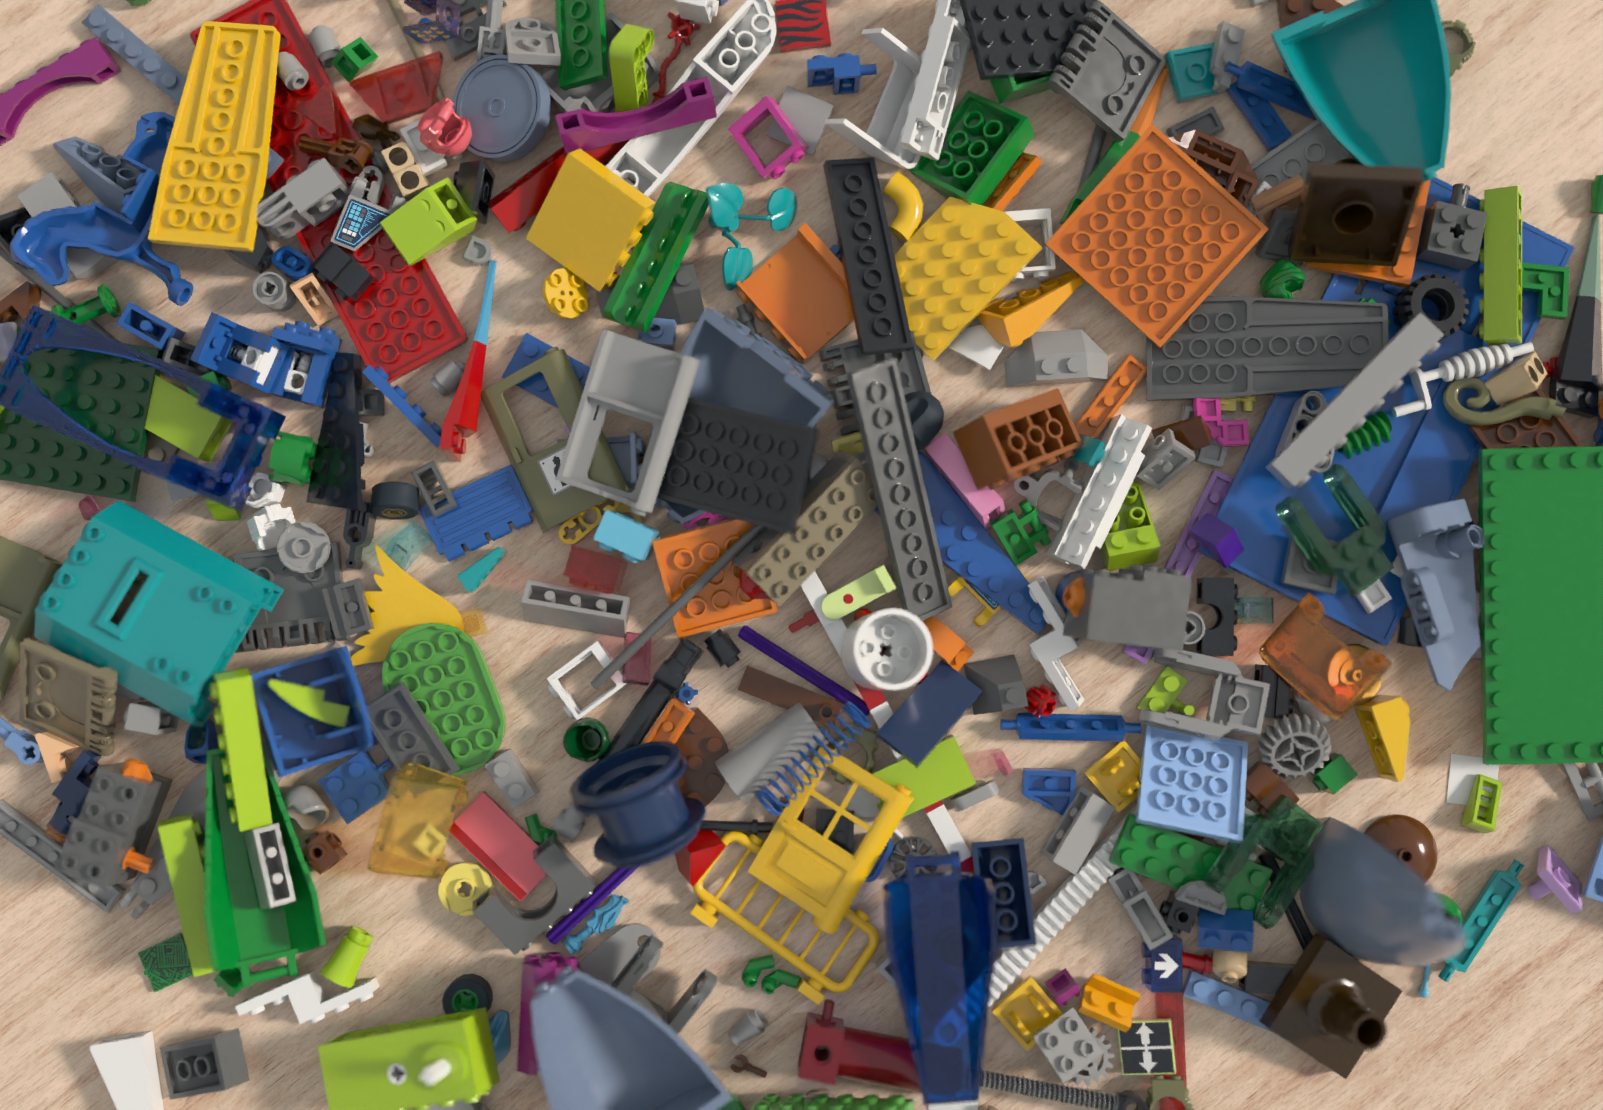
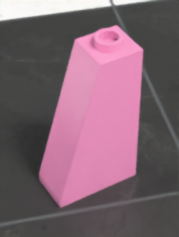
(950, 463)

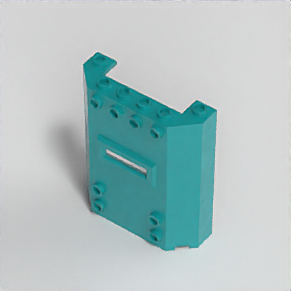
(177, 626)

